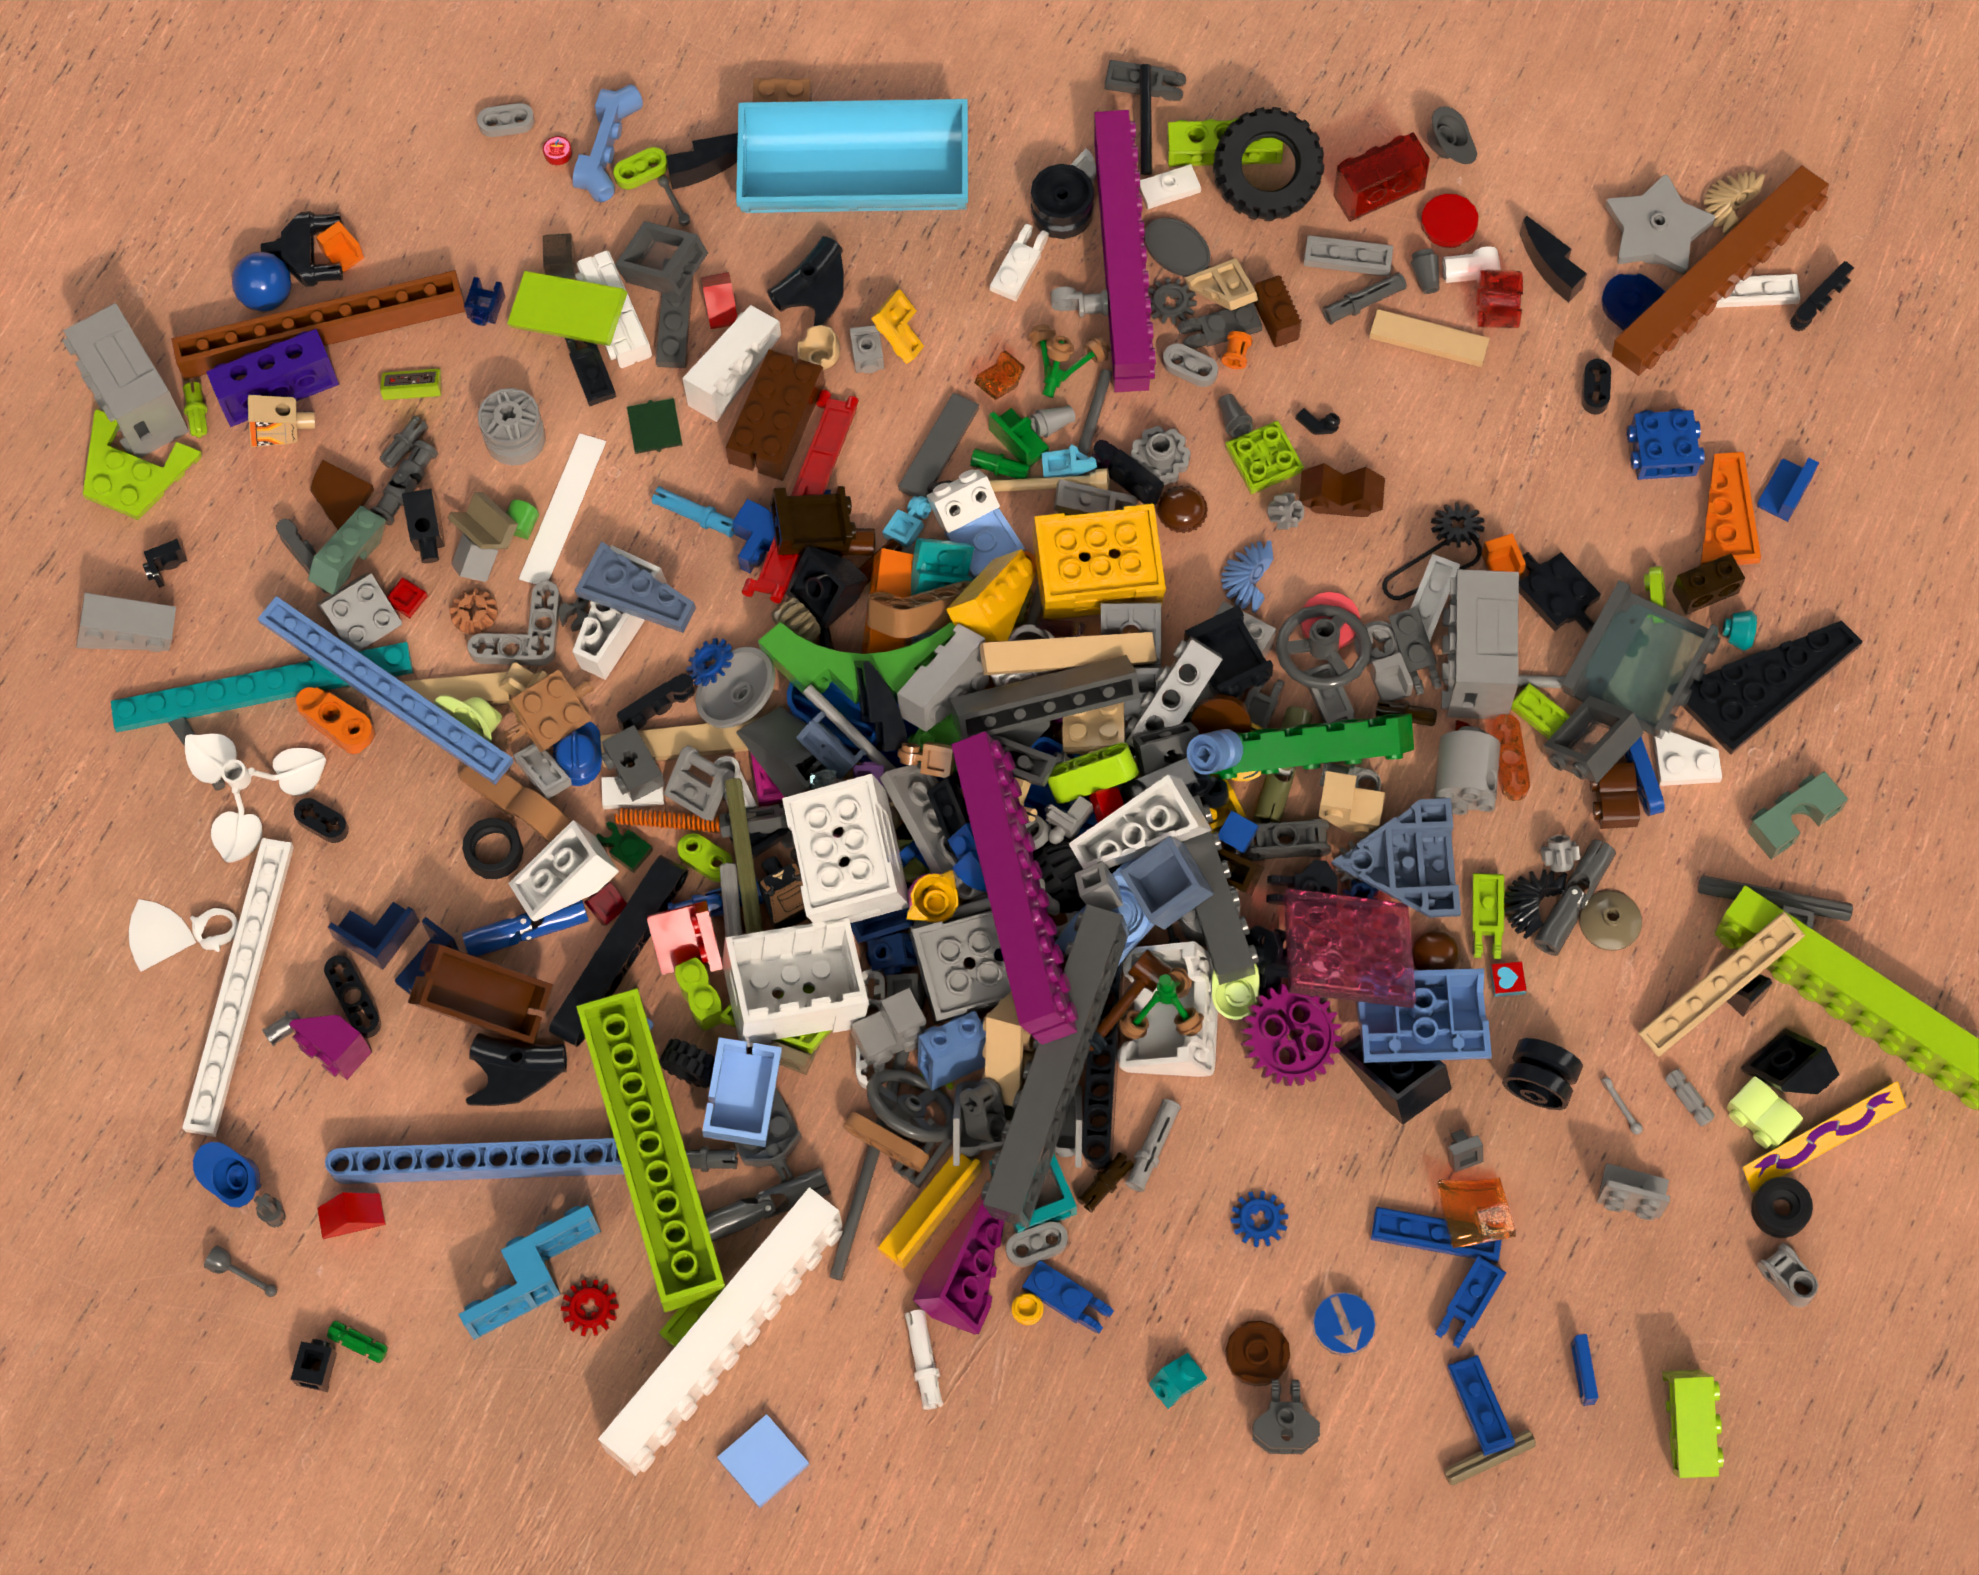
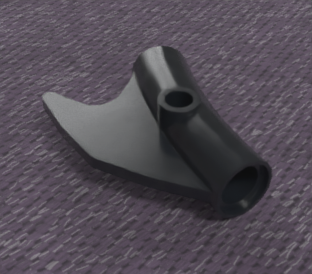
(814, 282)
(511, 1080)

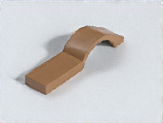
(520, 802)

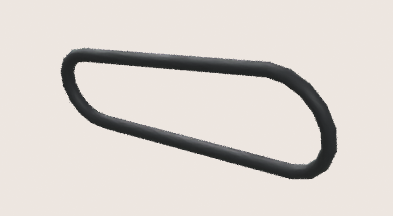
(1384, 584)

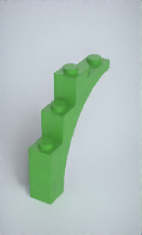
(812, 664)

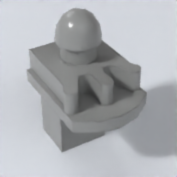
(1067, 823)

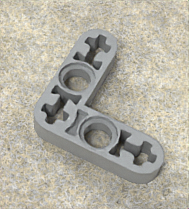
(528, 643)

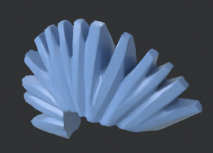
(1245, 574)

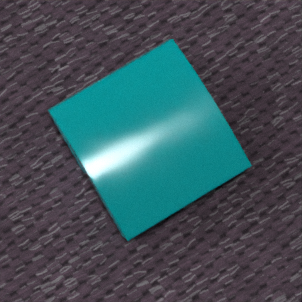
(939, 564)

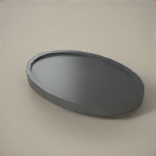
(1177, 246)

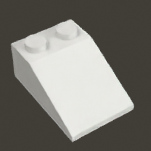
(563, 873)

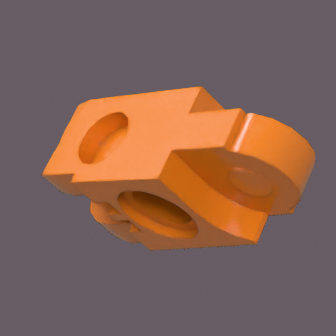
(318, 706)

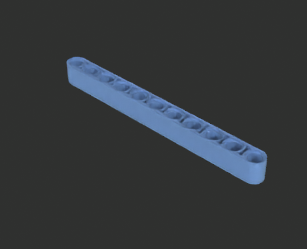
(483, 1165)

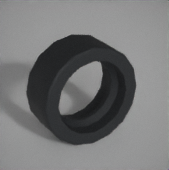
(484, 828)

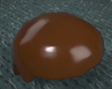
(1435, 951)

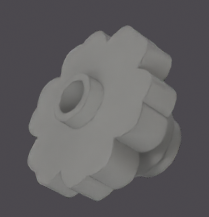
(1162, 453)

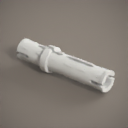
(926, 1372)

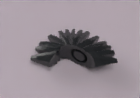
(1526, 900)

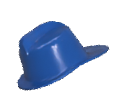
(580, 754)
(226, 1173)

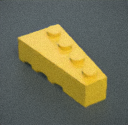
(994, 597)

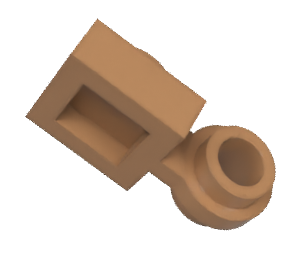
(935, 759)

